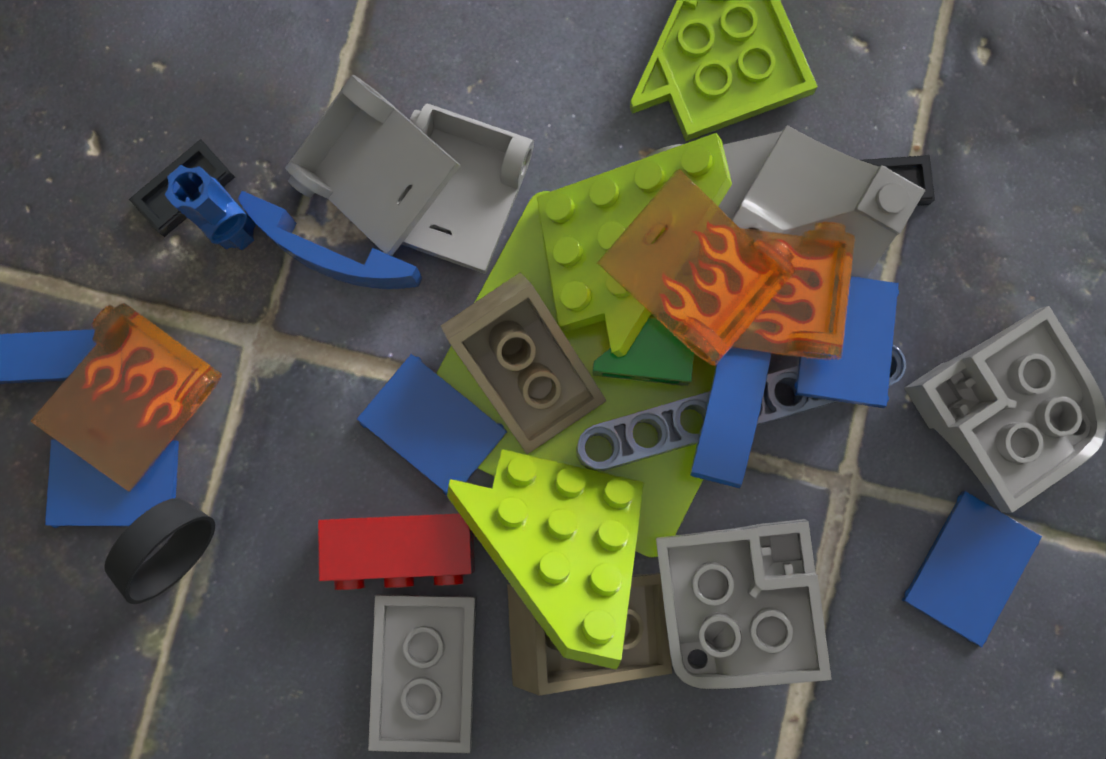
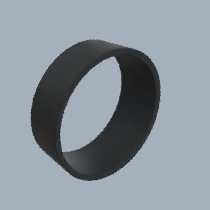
(145, 581)

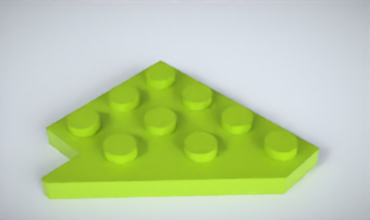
(724, 64)
(592, 214)
(562, 545)

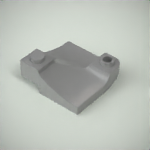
(816, 184)
(1016, 408)
(746, 603)

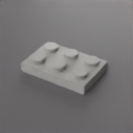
(422, 673)

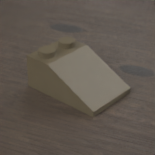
(523, 362)
(543, 670)

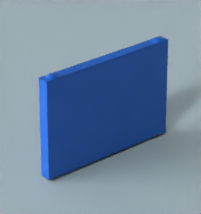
(867, 350)
(431, 424)
(87, 497)
(972, 568)

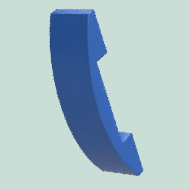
(378, 272)
(731, 417)

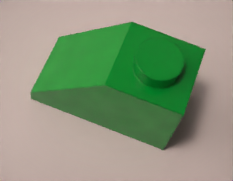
(653, 357)

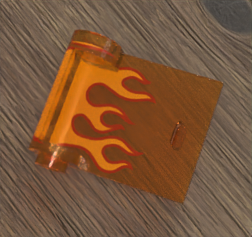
(701, 272)
(812, 306)
(131, 391)

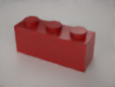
(395, 550)

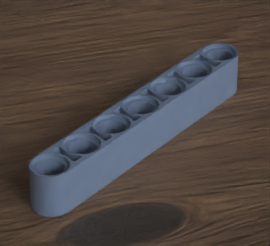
(673, 436)

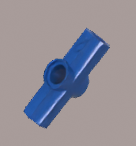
(210, 207)

